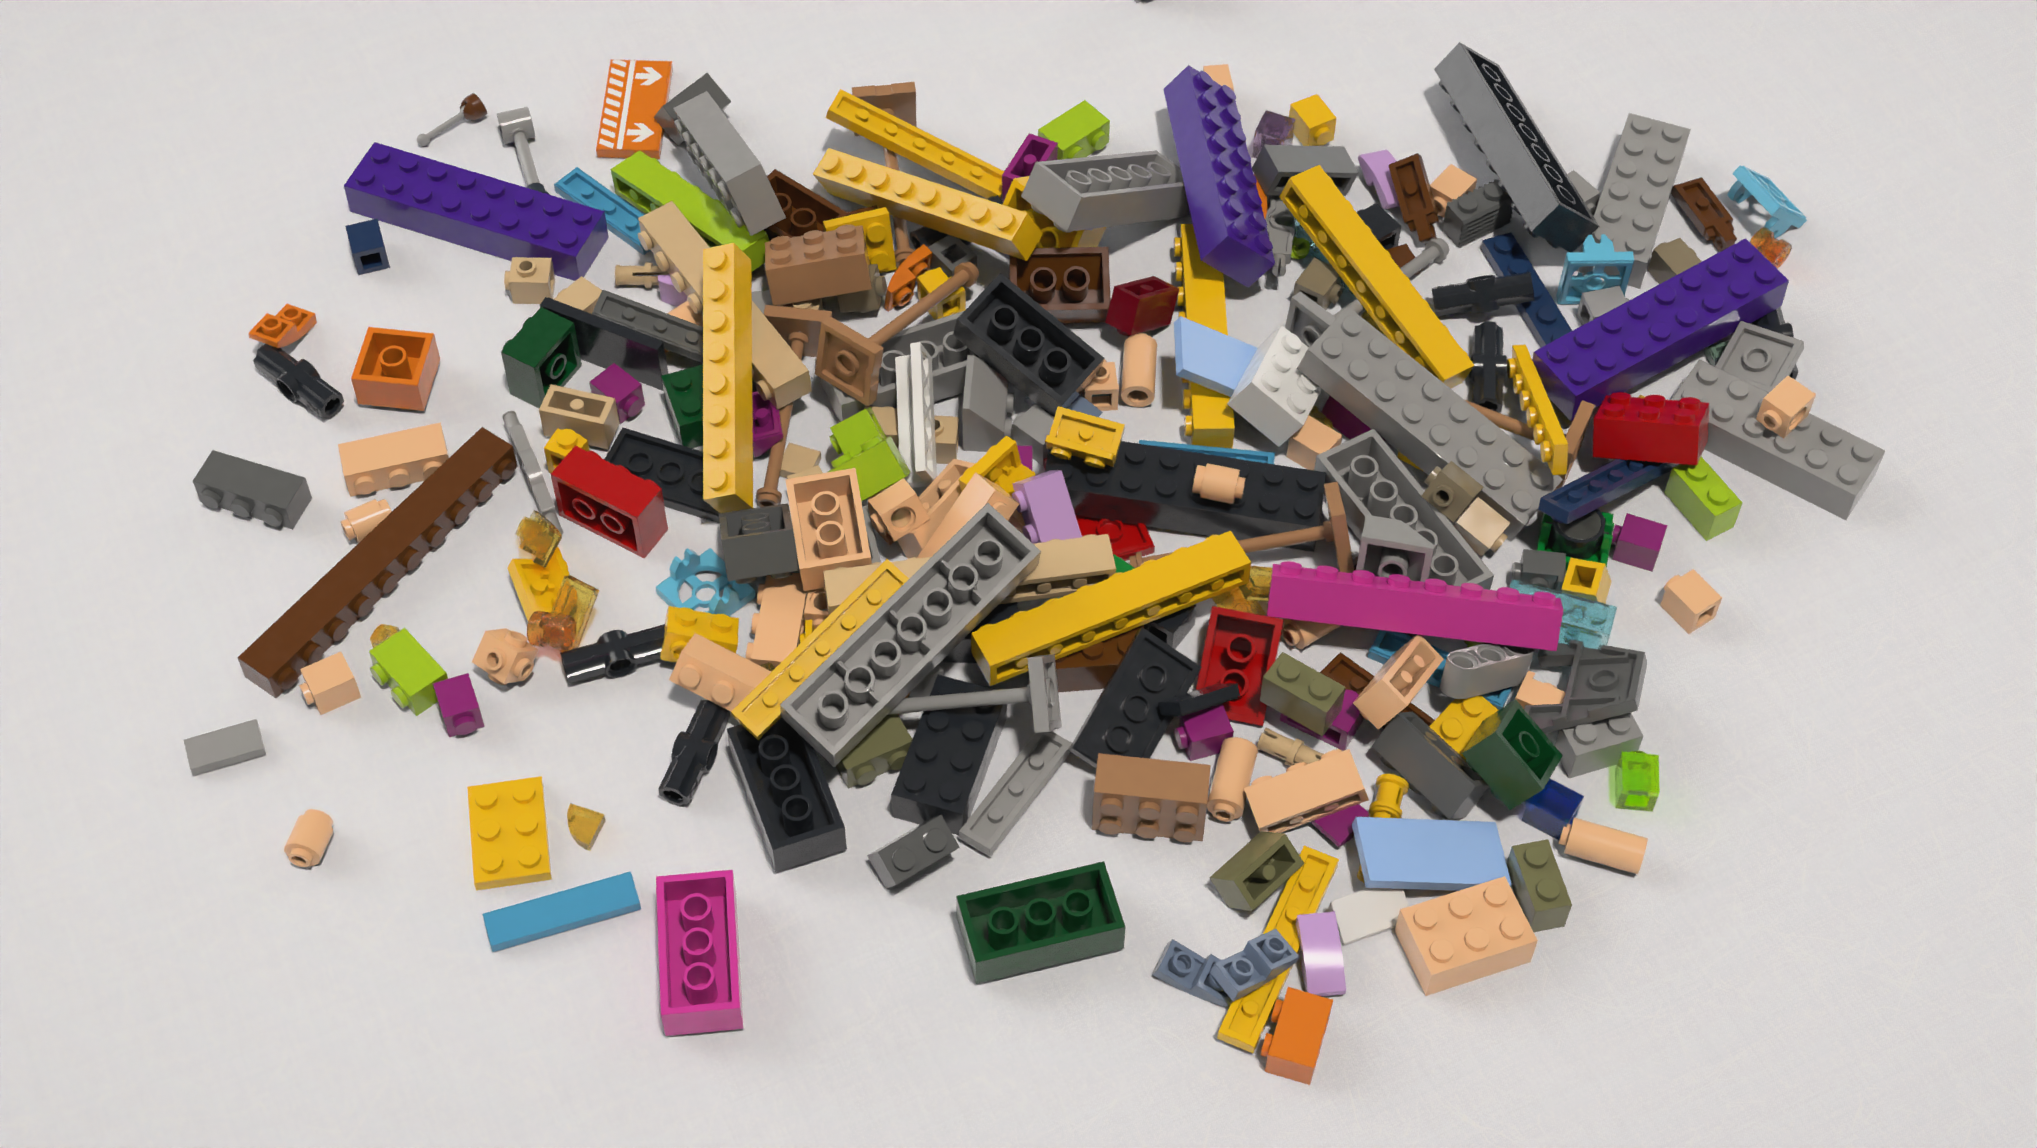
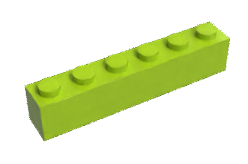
(651, 185)

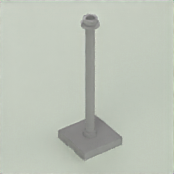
(1310, 320)
(1040, 693)

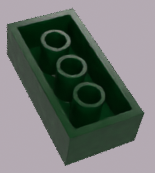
(1040, 922)

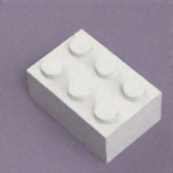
(1273, 390)

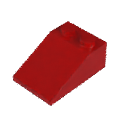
(1240, 651)

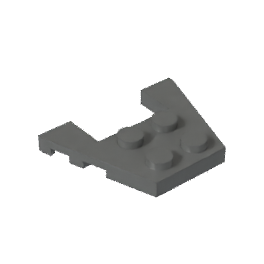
(1598, 688)

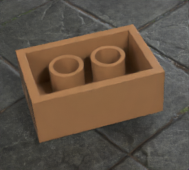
(817, 265)
(1150, 797)

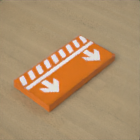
(631, 101)

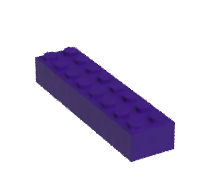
(1218, 177)
(475, 210)
(1659, 327)

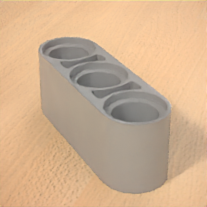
(1484, 669)

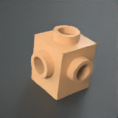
(505, 656)

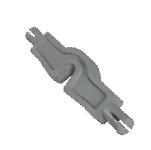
(1280, 233)
(531, 468)

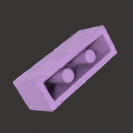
(1046, 507)

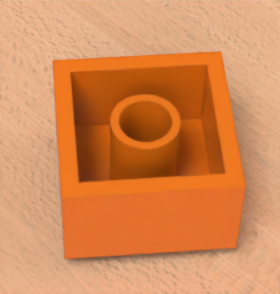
(396, 368)

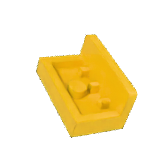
(1084, 437)
(1000, 466)
(538, 585)
(685, 622)

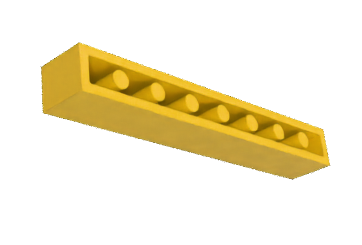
(929, 204)
(1373, 275)
(1204, 303)
(727, 379)
(1111, 606)

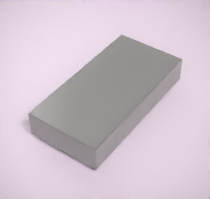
(224, 747)

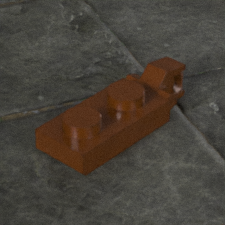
(1415, 196)
(1705, 212)

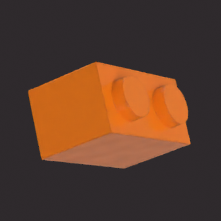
(1297, 1036)

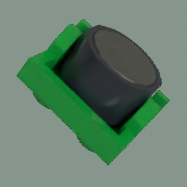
(1582, 539)

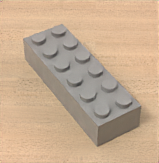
(727, 164)
(1107, 190)
(1639, 190)
(948, 366)
(1810, 462)
(1381, 486)

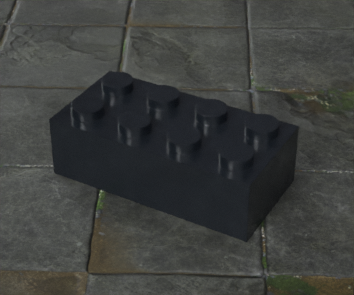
(1027, 345)
(948, 759)
(787, 795)

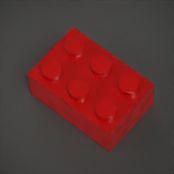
(1651, 429)
(610, 501)

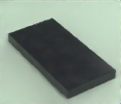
(609, 343)
(669, 465)
(1128, 711)

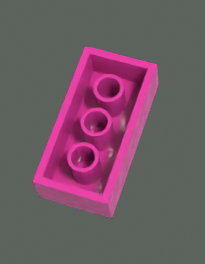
(699, 953)

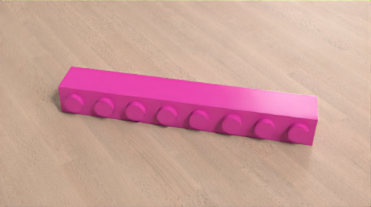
(1415, 606)

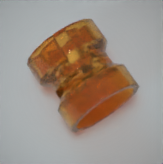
(1773, 249)
(551, 630)

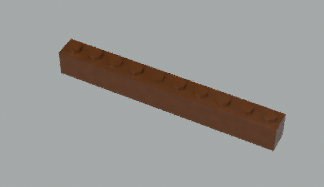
(377, 563)

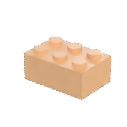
(827, 524)
(1465, 935)

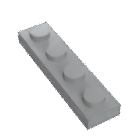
(1015, 792)

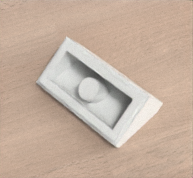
(1367, 912)

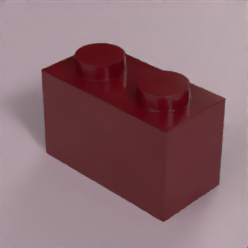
(1141, 306)

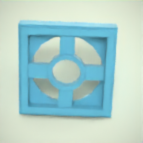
(1779, 206)
(1598, 256)
(685, 571)

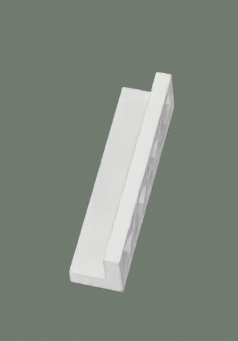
(916, 415)

